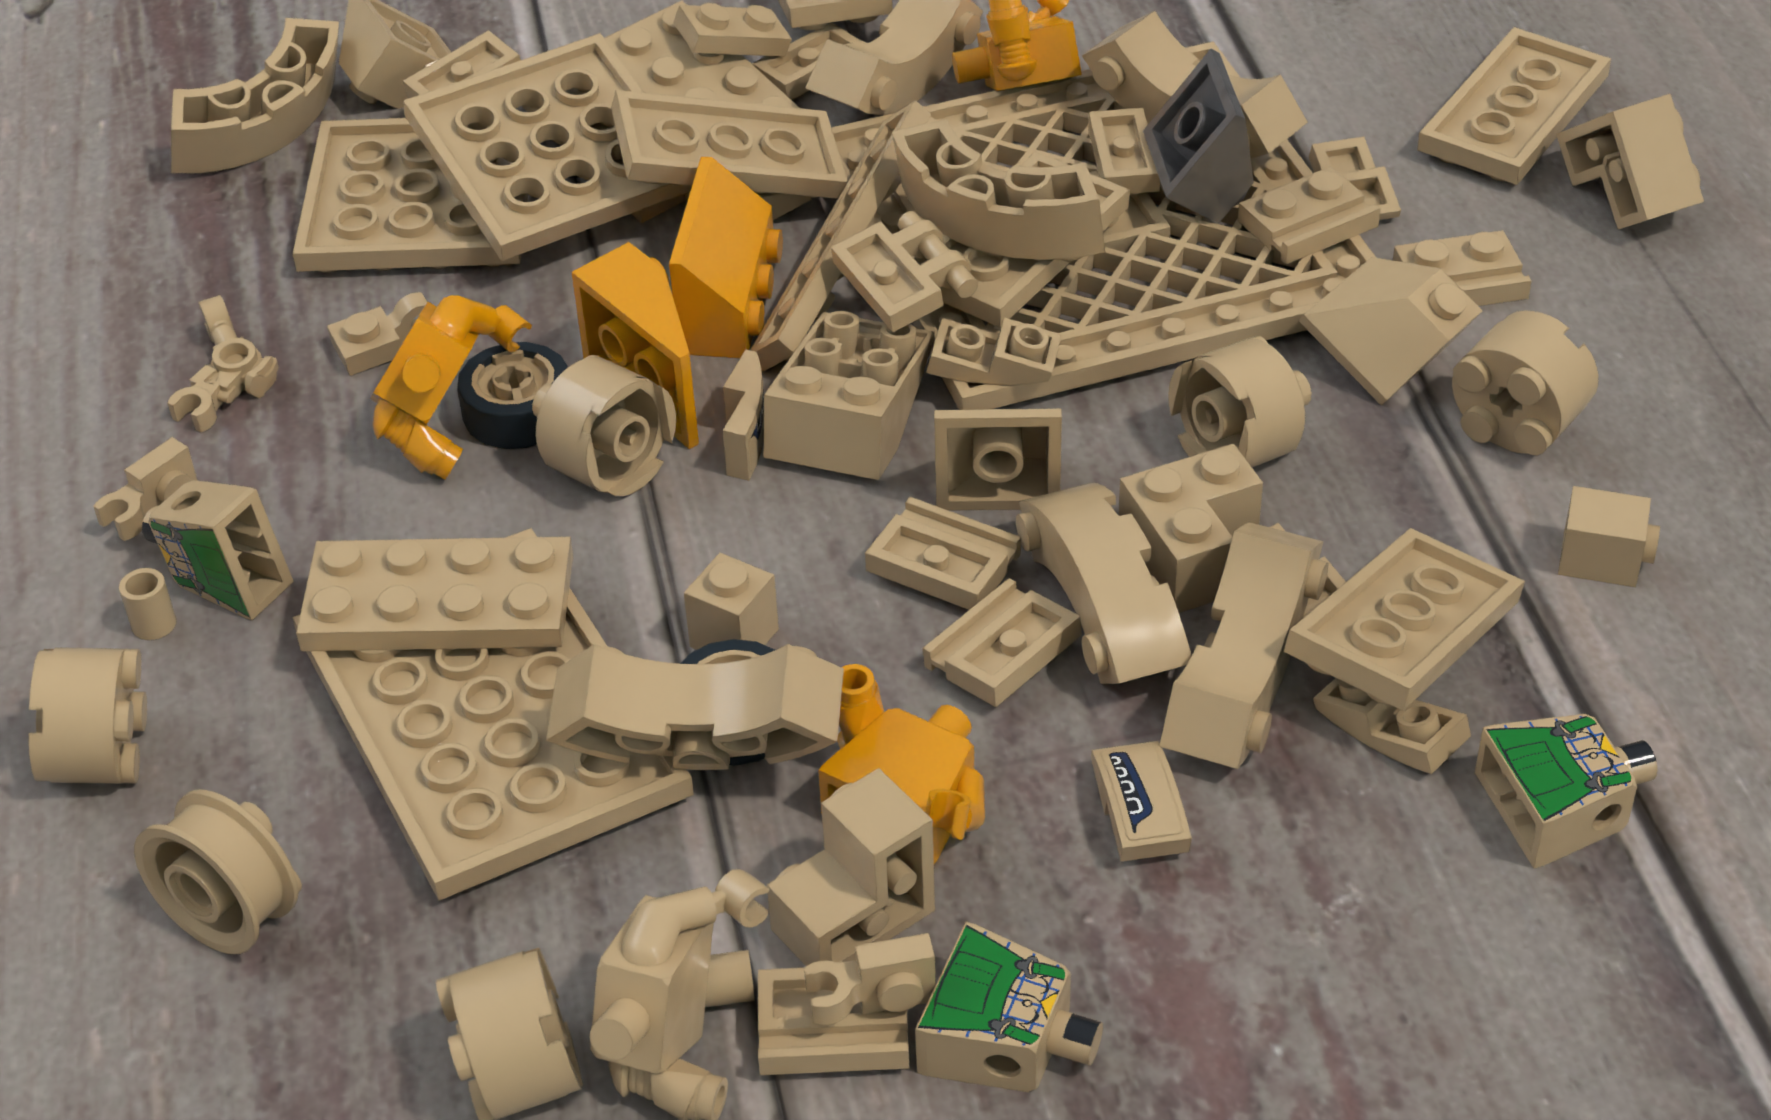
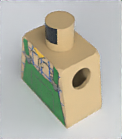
(220, 545)
(1561, 782)
(1000, 1016)

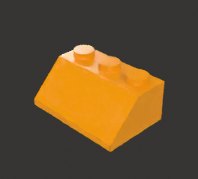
(723, 263)

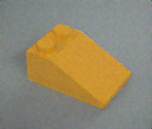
(633, 322)

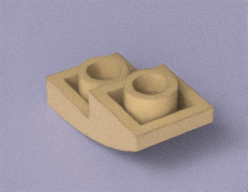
(1012, 357)
(1417, 737)

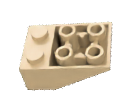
(845, 395)

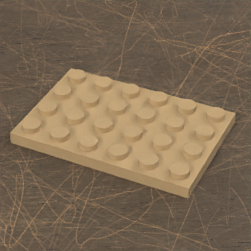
(468, 756)

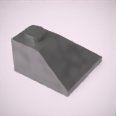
(1202, 142)

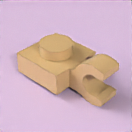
(371, 336)
(149, 485)
(882, 978)

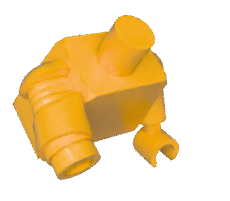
(1021, 47)
(425, 371)
(922, 757)

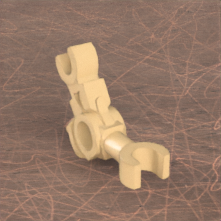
(233, 368)

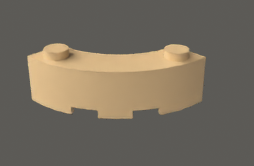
(902, 61)
(1147, 64)
(255, 118)
(999, 212)
(1101, 565)
(1231, 682)
(696, 712)

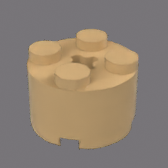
(1523, 383)
(1241, 398)
(603, 425)
(86, 715)
(509, 1035)

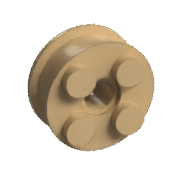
(217, 870)

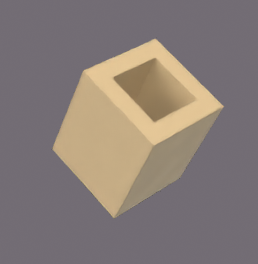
(1607, 536)
(731, 603)

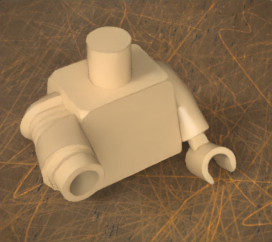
(656, 991)

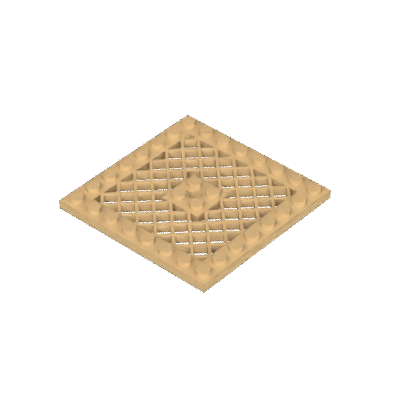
(1163, 324)

